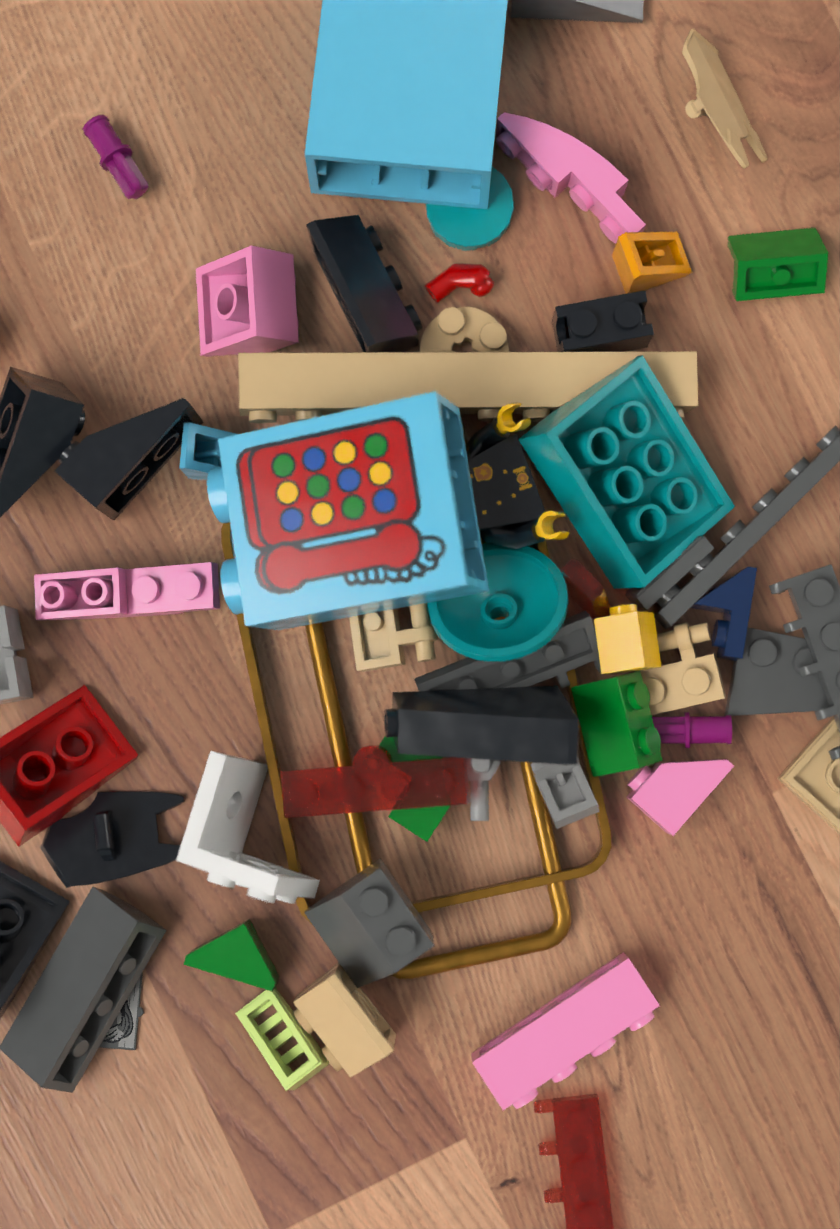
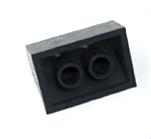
(363, 284)

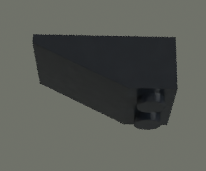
(35, 429)
(122, 459)
(26, 923)

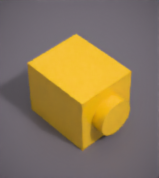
(627, 640)

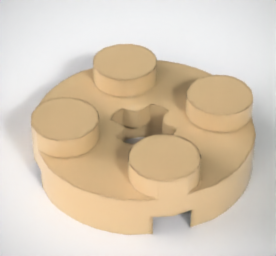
(469, 322)

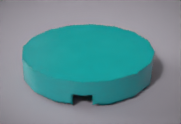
(474, 227)

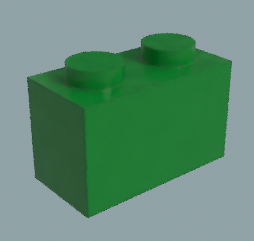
(617, 724)

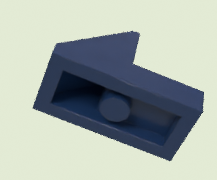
(734, 601)

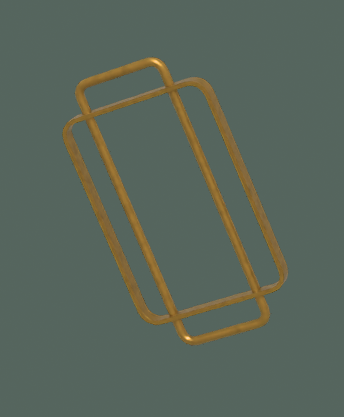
(553, 873)

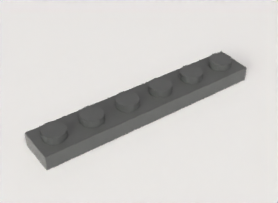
(742, 537)

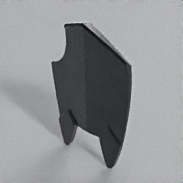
(110, 838)

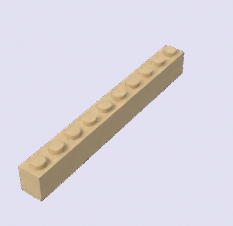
(473, 381)

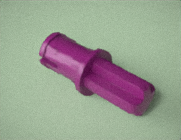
(115, 157)
(694, 729)

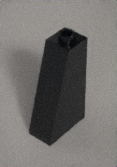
(485, 724)

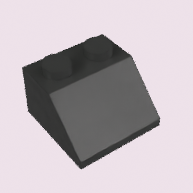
(371, 925)

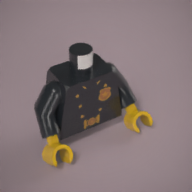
(504, 488)

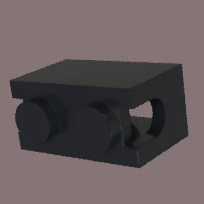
(603, 324)

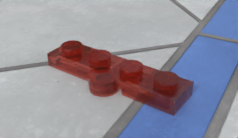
(375, 785)

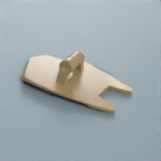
(718, 98)

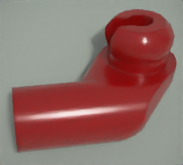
(460, 276)

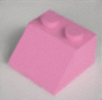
(247, 303)

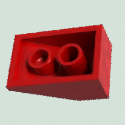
(57, 763)

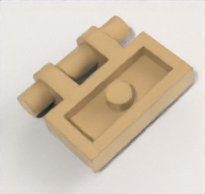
(380, 640)
(684, 682)

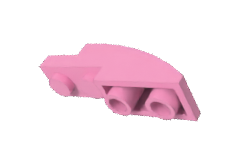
(561, 161)
(127, 592)

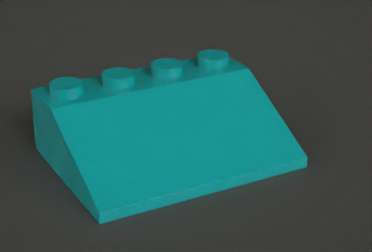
(628, 474)

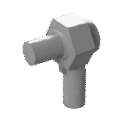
(479, 774)

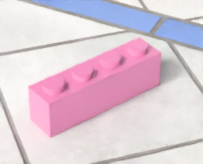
(565, 1031)

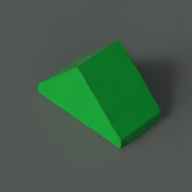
(237, 956)

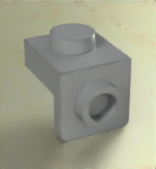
(565, 792)

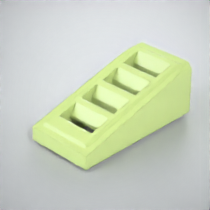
(306, 1043)

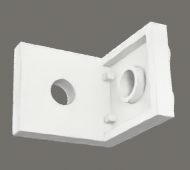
(220, 829)

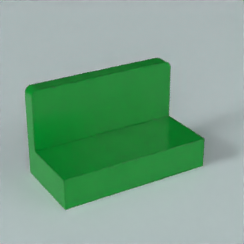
(778, 264)

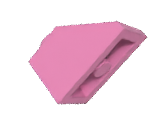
(675, 789)

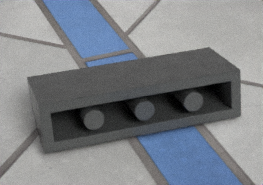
(81, 991)

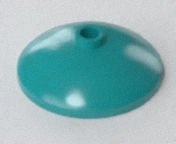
(523, 589)

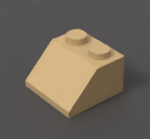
(344, 1021)

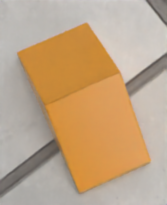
(649, 259)

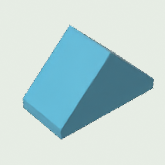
(200, 450)

